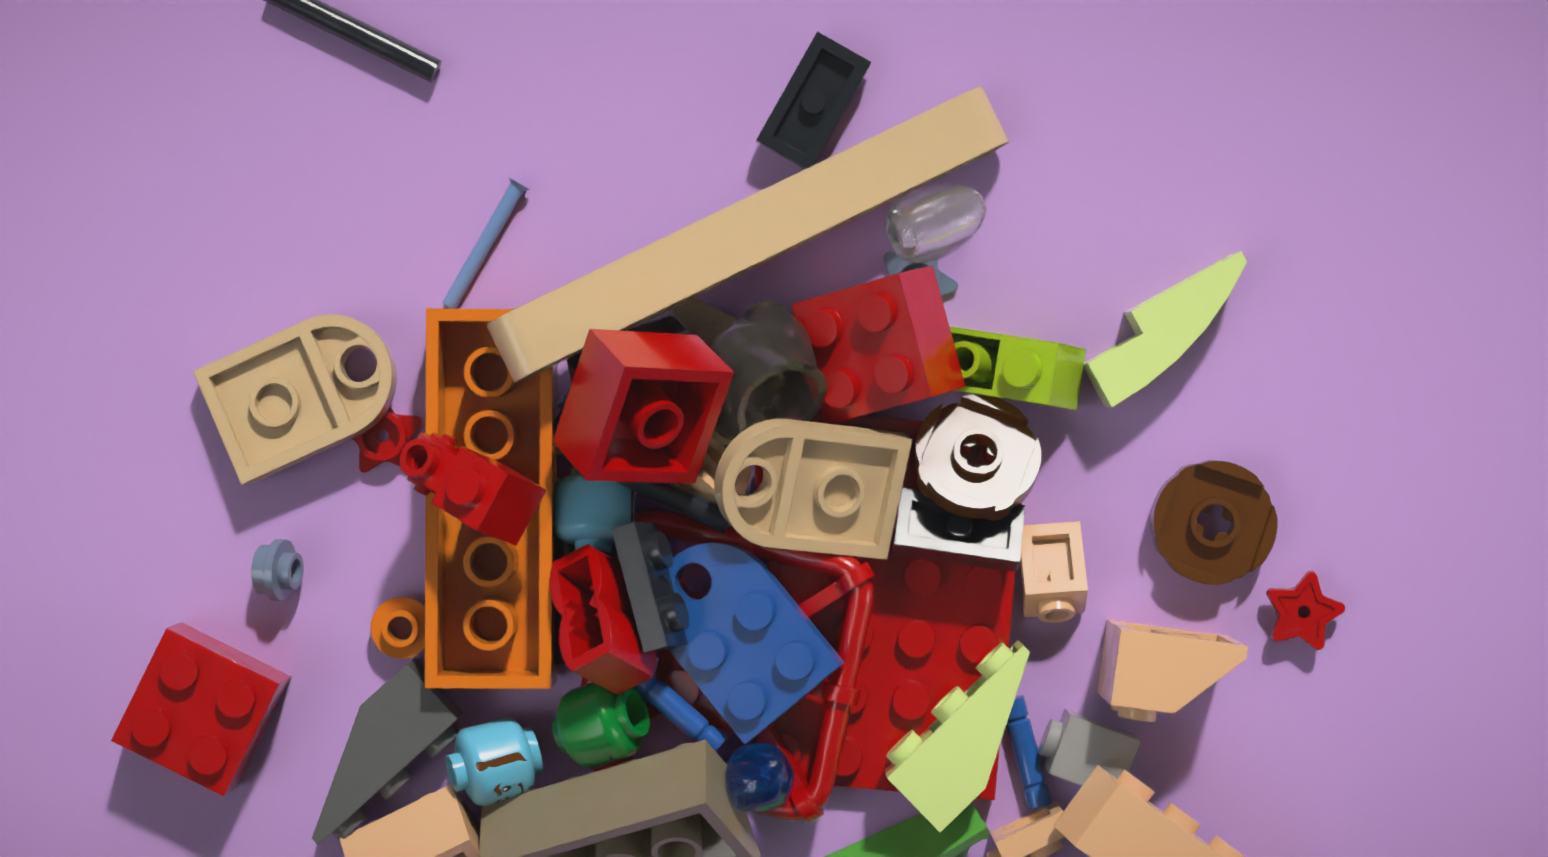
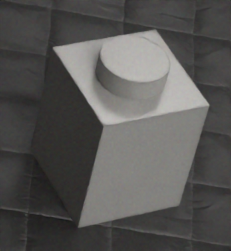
(1082, 743)

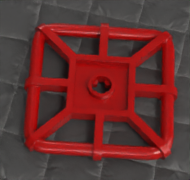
(840, 692)

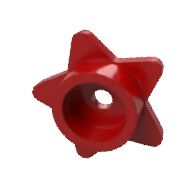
(375, 451)
(1287, 603)

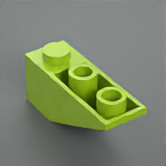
(1019, 368)

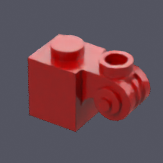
(471, 486)

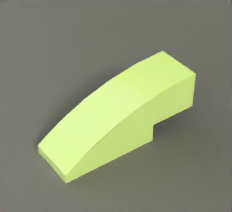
(1163, 330)

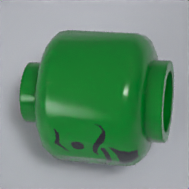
(600, 725)

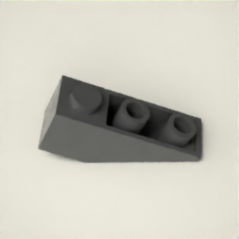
(385, 737)

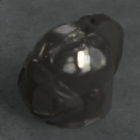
(771, 369)

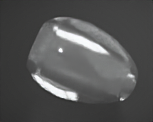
(933, 221)

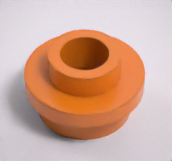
(381, 633)

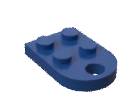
(748, 640)

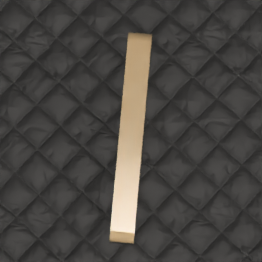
(748, 233)

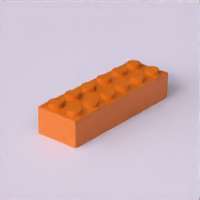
(483, 596)

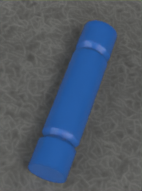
(680, 712)
(1027, 755)

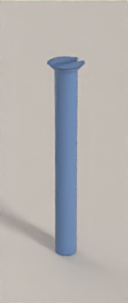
(484, 244)

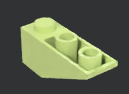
(957, 752)

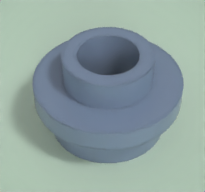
(277, 570)

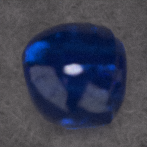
(759, 777)

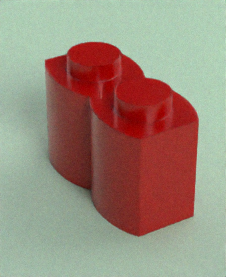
(598, 621)

